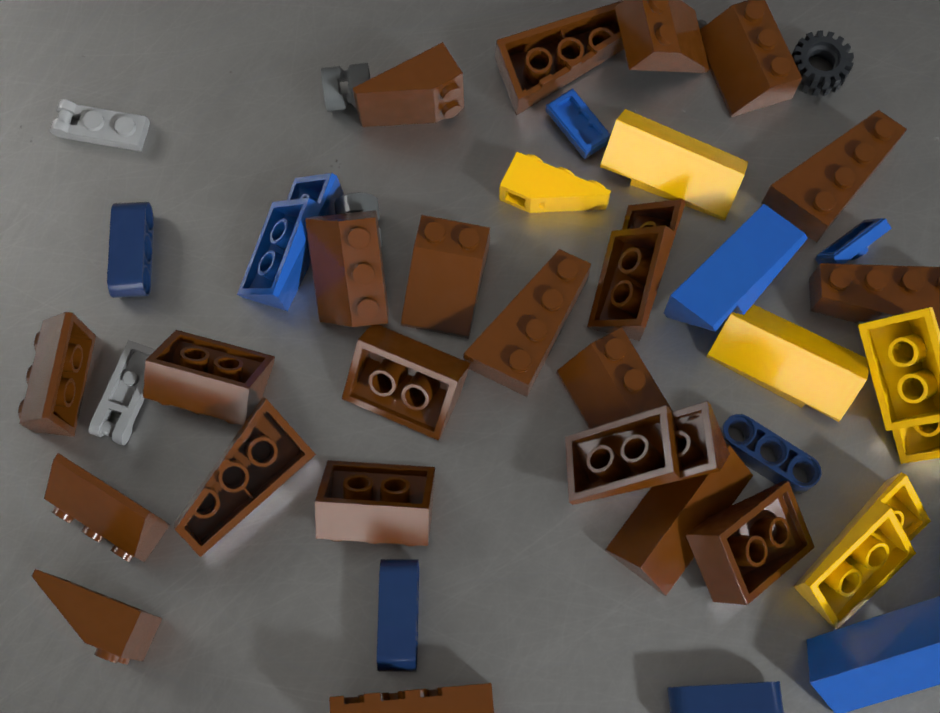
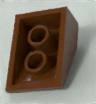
(661, 36)
(413, 91)
(445, 276)
(750, 544)
(103, 622)

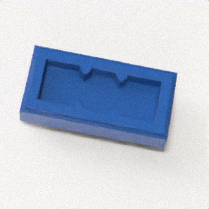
(578, 123)
(855, 242)

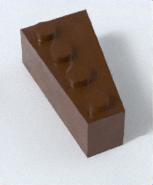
(556, 54)
(828, 181)
(873, 291)
(527, 329)
(245, 475)
(452, 699)

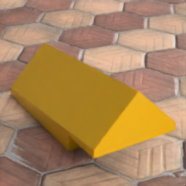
(673, 164)
(790, 361)
(906, 379)
(865, 552)

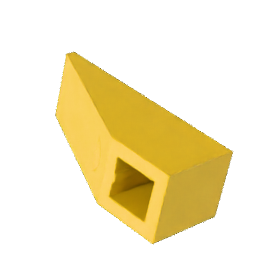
(543, 188)

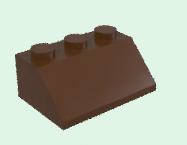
(749, 58)
(348, 269)
(57, 376)
(207, 376)
(405, 380)
(610, 381)
(375, 503)
(102, 511)

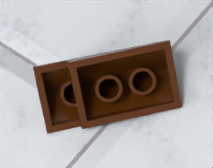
(635, 267)
(644, 452)
(654, 535)

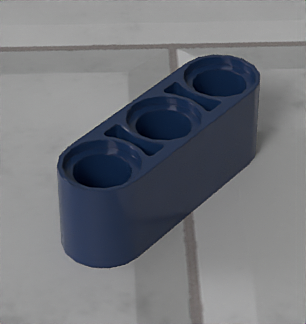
(130, 249)
(785, 453)
(398, 615)
(727, 698)

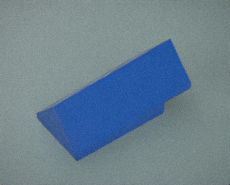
(283, 245)
(736, 271)
(877, 657)

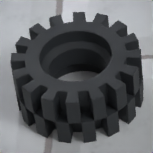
(828, 49)

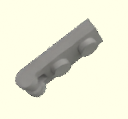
(100, 126)
(122, 395)

